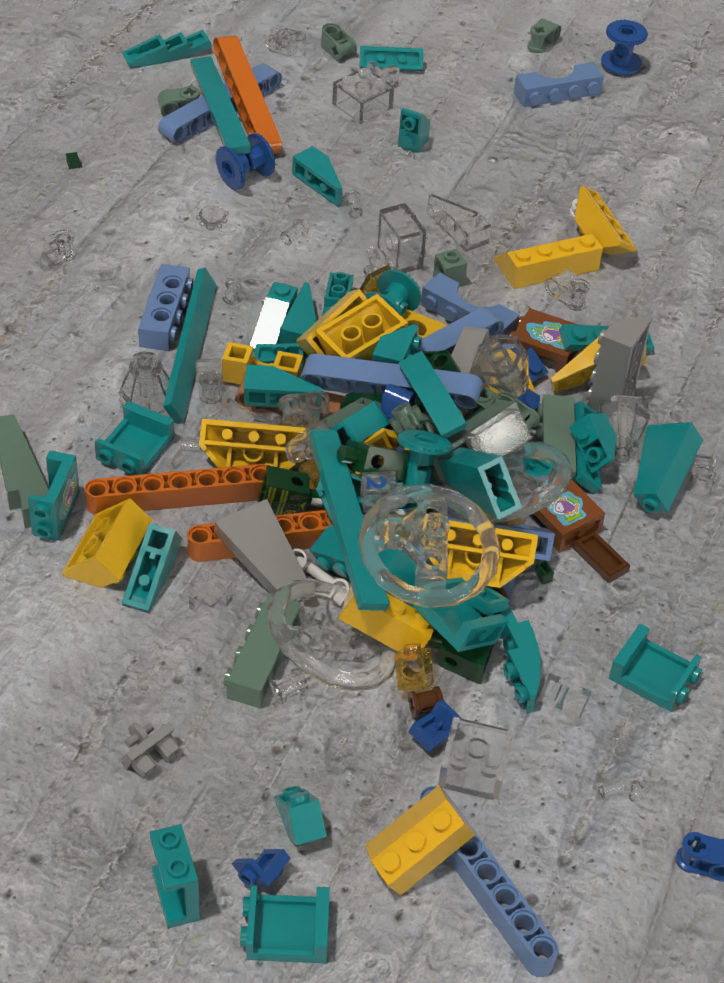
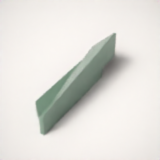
(19, 468)

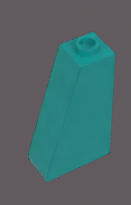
(665, 463)
(482, 480)

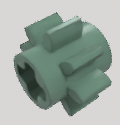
(406, 418)

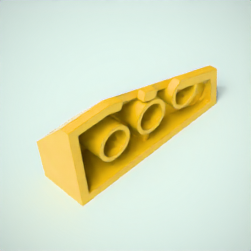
(579, 369)

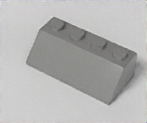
(618, 359)

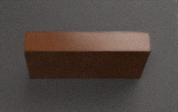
(601, 556)

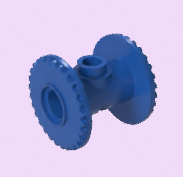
(625, 35)
(234, 166)

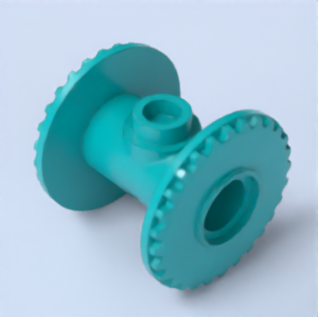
(398, 291)
(422, 452)

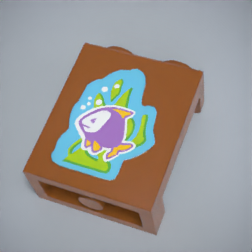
(543, 335)
(571, 517)

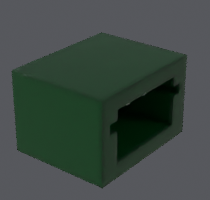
(72, 160)
(544, 572)

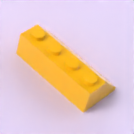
(540, 262)

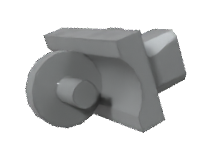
(139, 756)

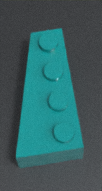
(330, 558)

